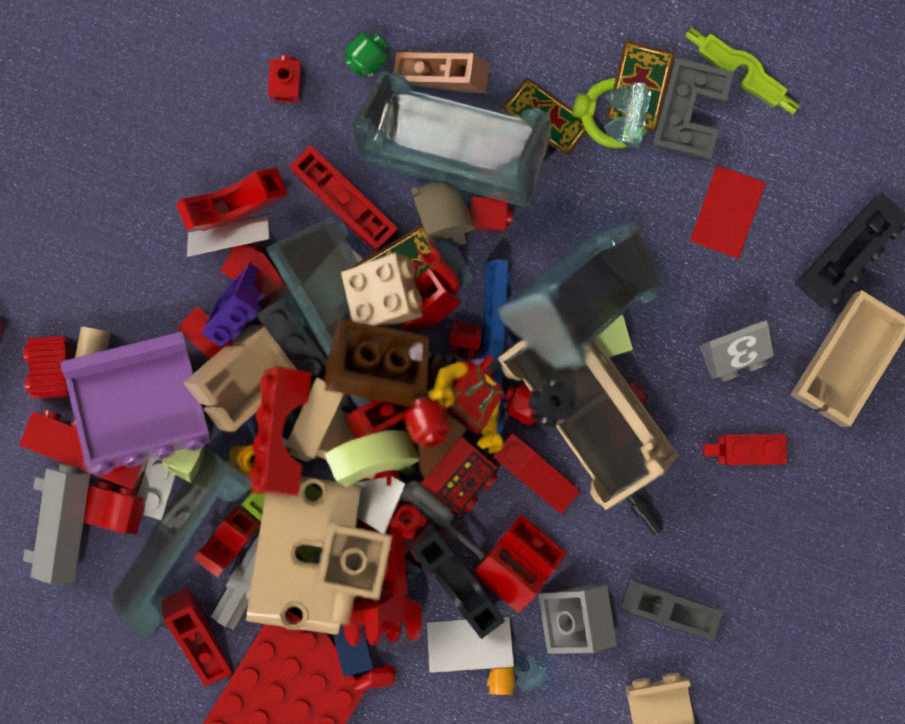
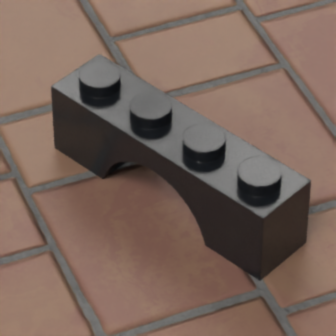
(456, 579)

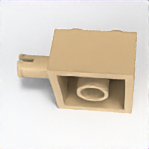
(351, 566)

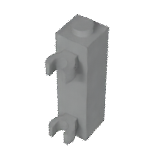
(59, 524)

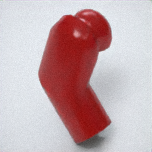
(375, 678)

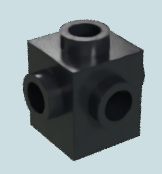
(542, 409)

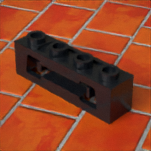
(885, 215)

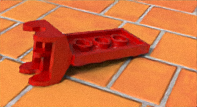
(392, 607)

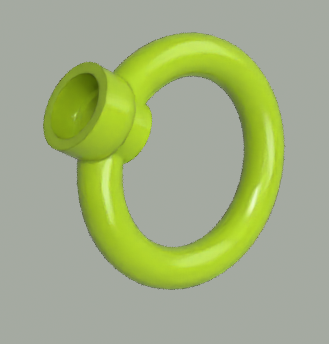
(585, 107)

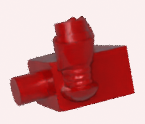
(437, 289)

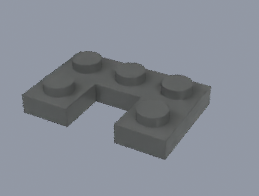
(674, 126)

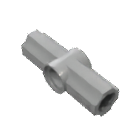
(236, 597)

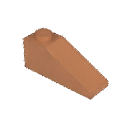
(444, 71)

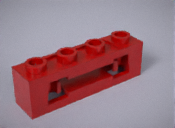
(343, 199)

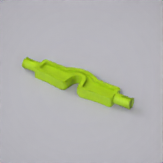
(755, 81)

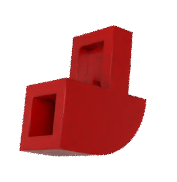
(227, 541)

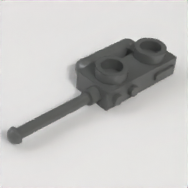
(435, 511)

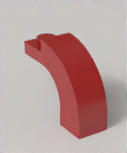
(234, 202)

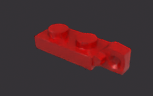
(748, 449)

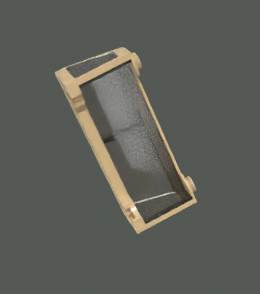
(608, 424)

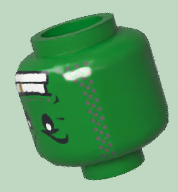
(366, 54)

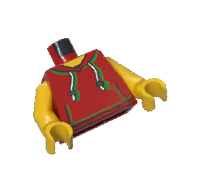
(472, 398)

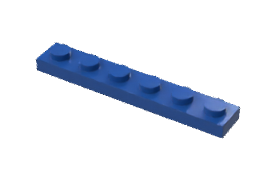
(494, 331)

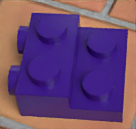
(234, 307)

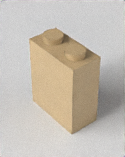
(315, 421)

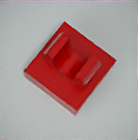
(465, 336)

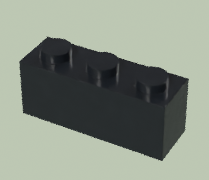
(292, 332)

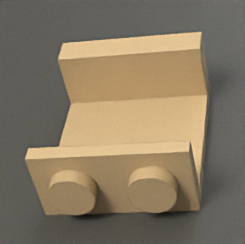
(661, 700)

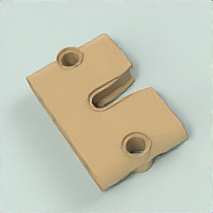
(278, 574)

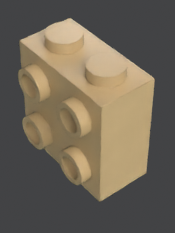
(383, 291)

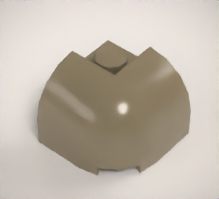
(443, 212)

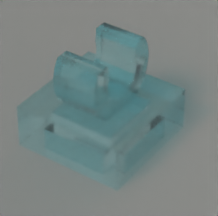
(532, 677)

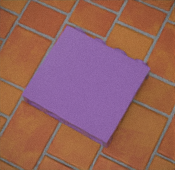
(134, 403)

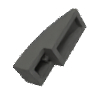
(671, 610)

